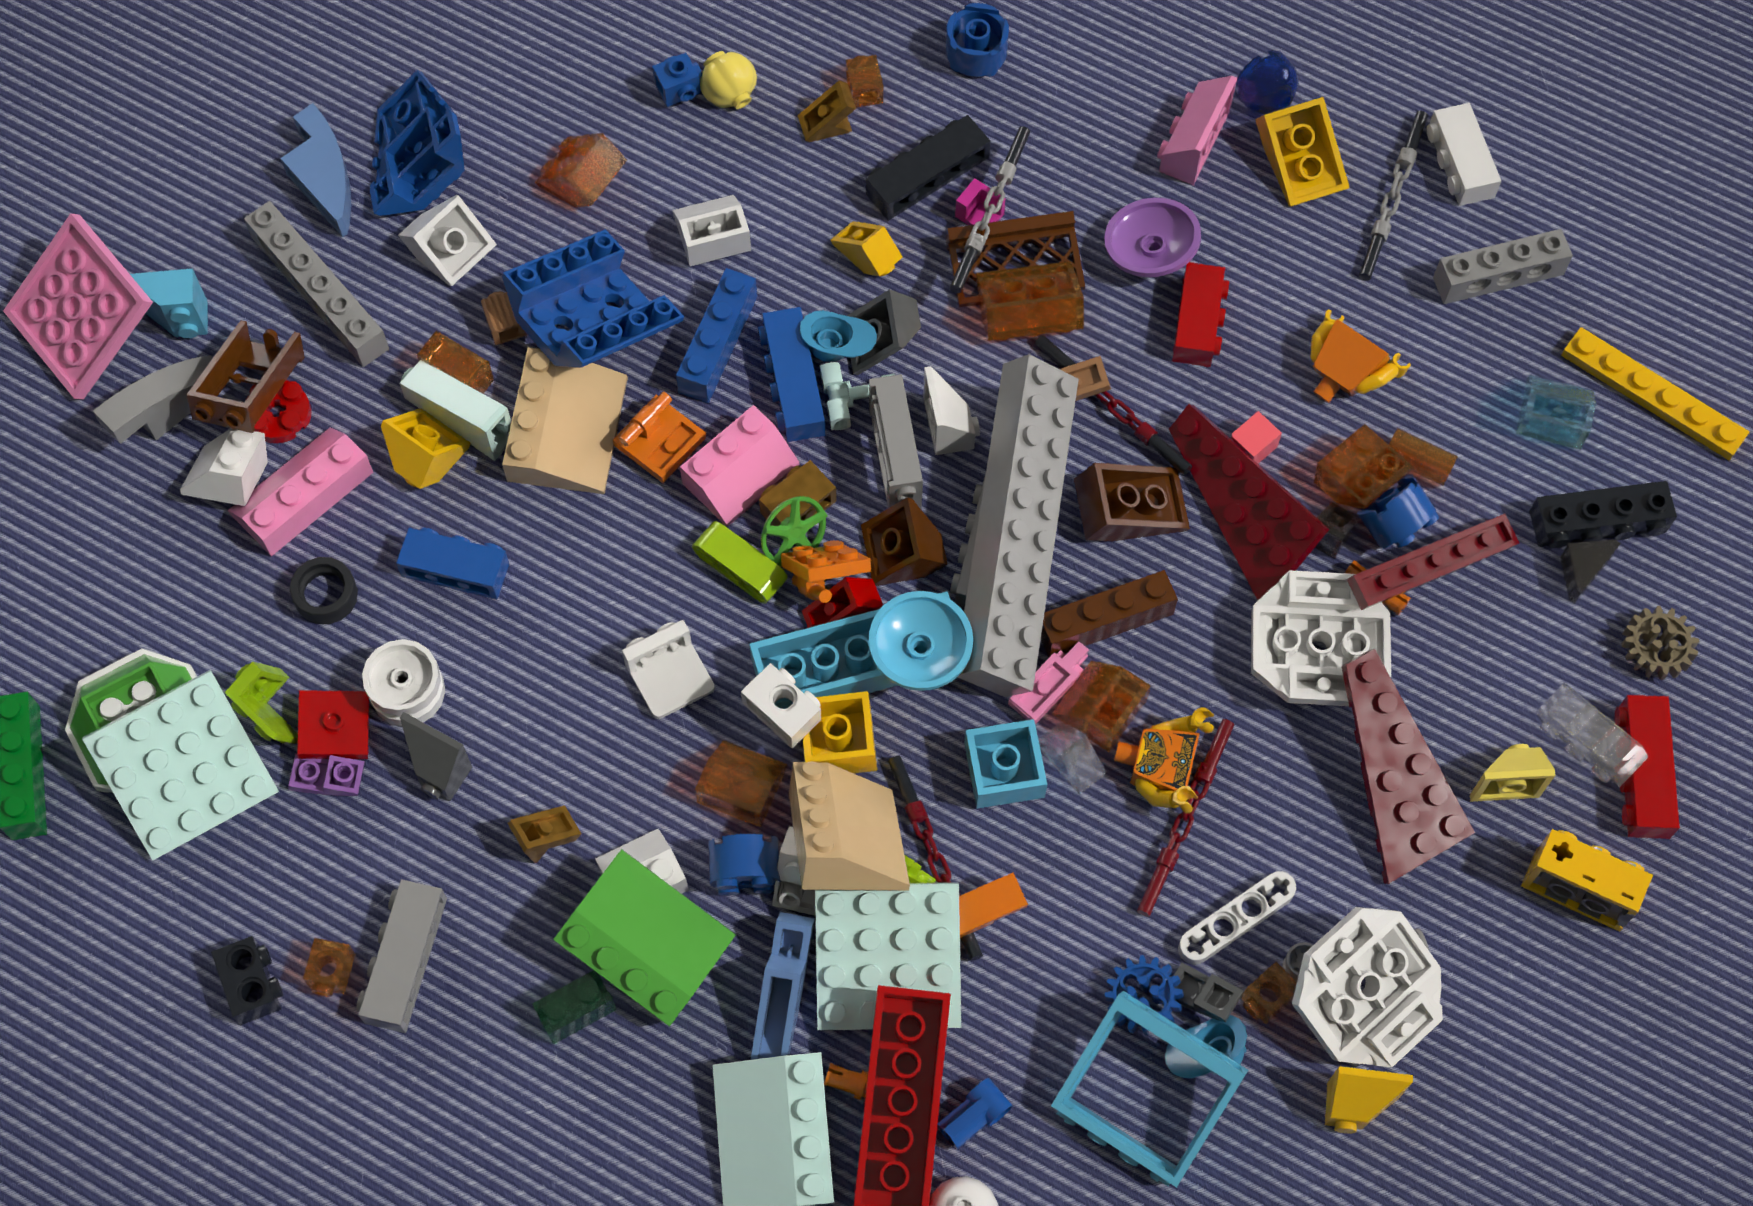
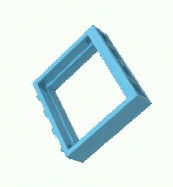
(1104, 1132)

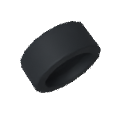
(315, 568)

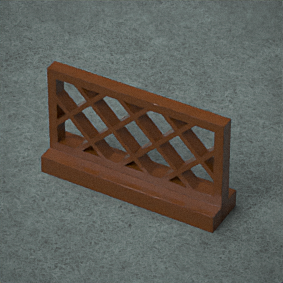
(1018, 232)

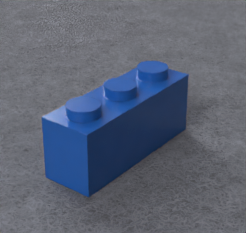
(453, 562)

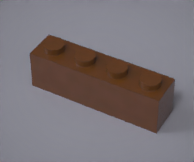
(1108, 613)

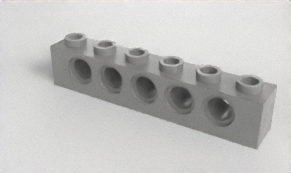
(316, 284)

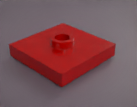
(333, 724)

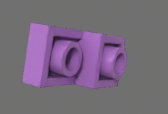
(327, 776)

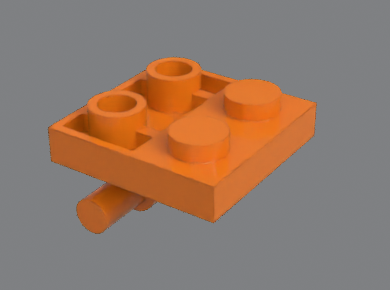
(659, 437)
(817, 564)

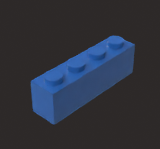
(716, 335)
(793, 375)

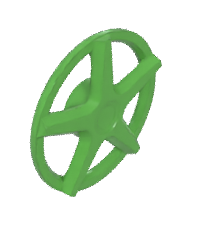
(793, 529)

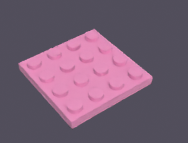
(77, 306)

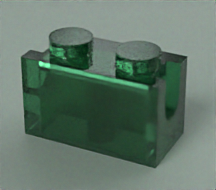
(574, 1006)

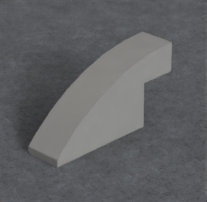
(152, 402)

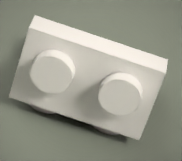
(667, 669)

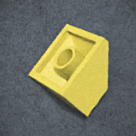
(1515, 775)

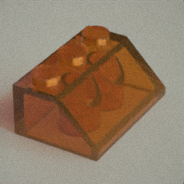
(1030, 301)

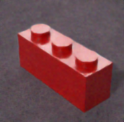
(1200, 314)

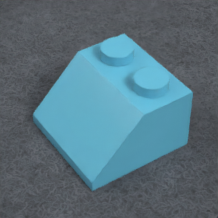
(177, 301)

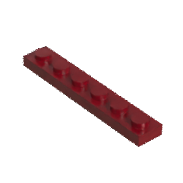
(1432, 561)

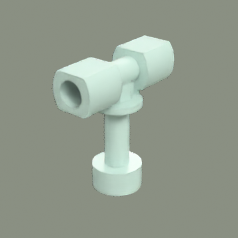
(840, 395)

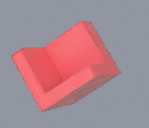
(1257, 437)

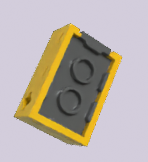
(1587, 879)

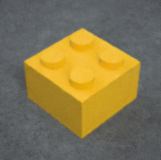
(843, 734)

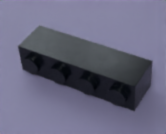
(927, 167)

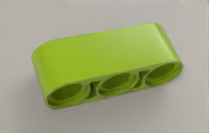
(739, 562)

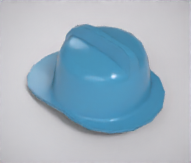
(836, 335)
(1225, 1037)

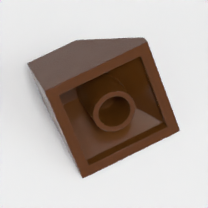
(902, 544)

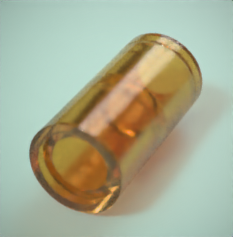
(1425, 457)

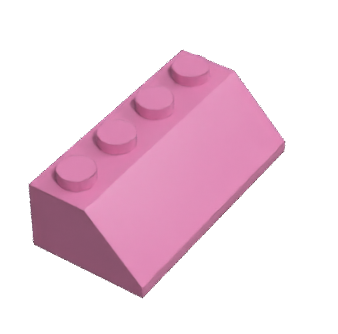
(302, 490)

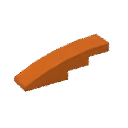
(990, 903)

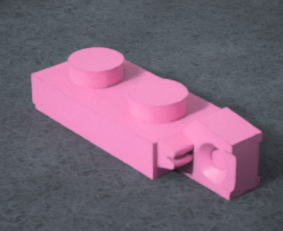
(1050, 683)

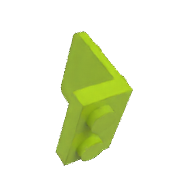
(250, 693)

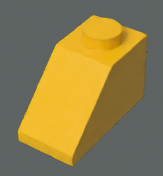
(868, 248)

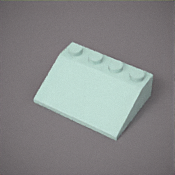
(773, 1131)

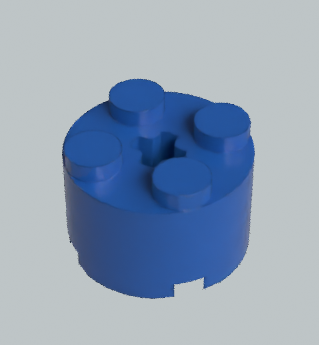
(977, 40)
(1399, 514)
(744, 863)

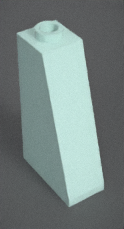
(459, 407)

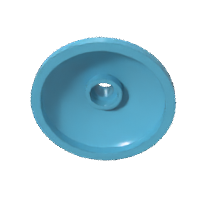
(925, 621)

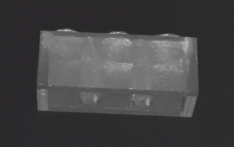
(1591, 736)

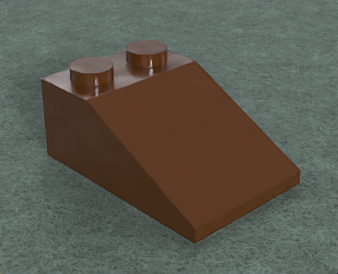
(1130, 501)

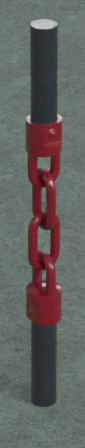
(1144, 432)
(917, 813)

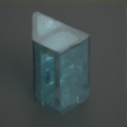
(1556, 412)

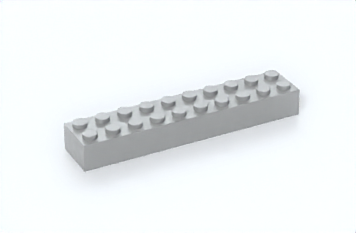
(1018, 524)

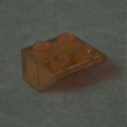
(581, 169)
(1360, 469)
(1103, 702)

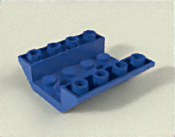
(573, 291)

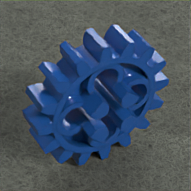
(1144, 973)

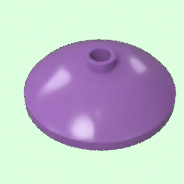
(1150, 226)

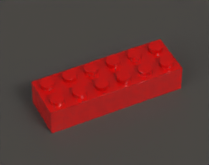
(902, 1097)

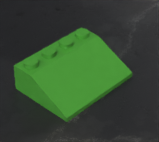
(645, 937)

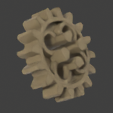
(1676, 656)

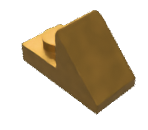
(828, 114)
(544, 831)

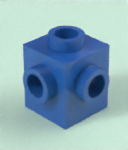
(677, 79)

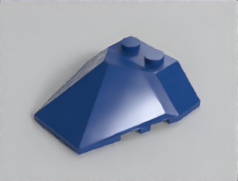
(416, 148)

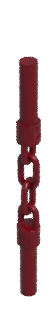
(1168, 857)

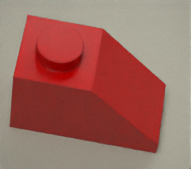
(849, 598)

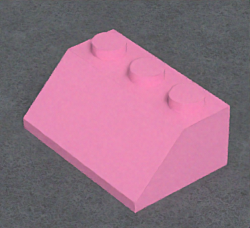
(1197, 129)
(738, 466)

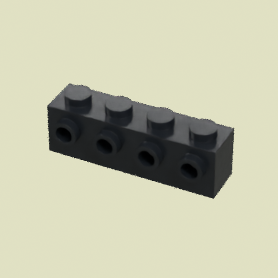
(1603, 514)

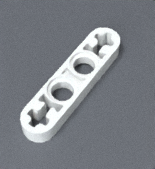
(1235, 915)

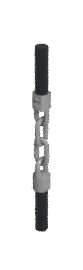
(1382, 227)
(976, 241)

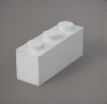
(1463, 154)

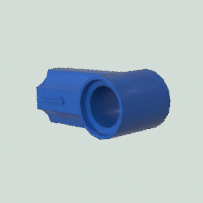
(981, 1108)

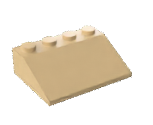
(564, 425)
(845, 830)

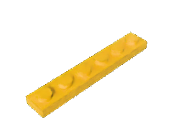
(1655, 393)

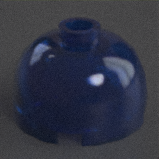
(1267, 83)

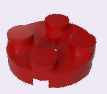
(290, 421)

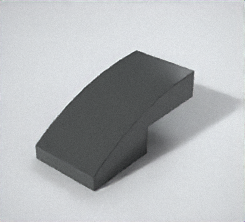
(1207, 994)

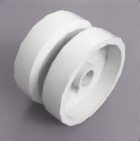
(403, 679)

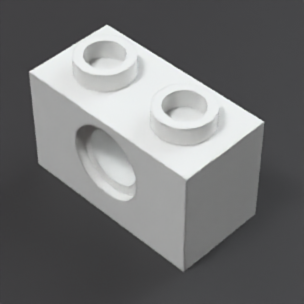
(789, 723)

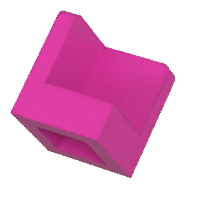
(971, 204)

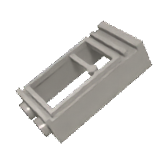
(895, 440)

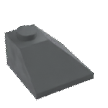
(895, 322)
(436, 758)

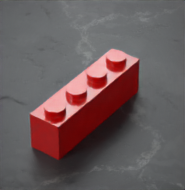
(1651, 789)

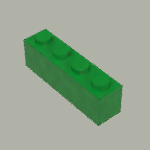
(21, 768)

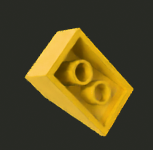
(1303, 151)

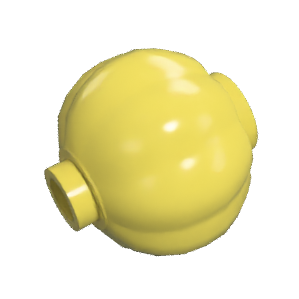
(728, 80)

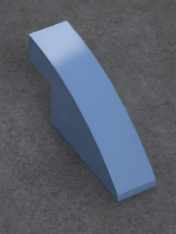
(320, 169)
(782, 986)

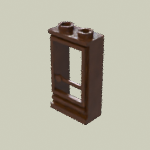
(237, 352)

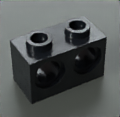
(240, 983)

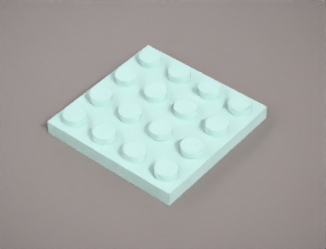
(180, 764)
(885, 941)

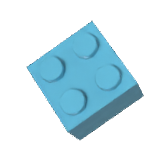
(1005, 763)

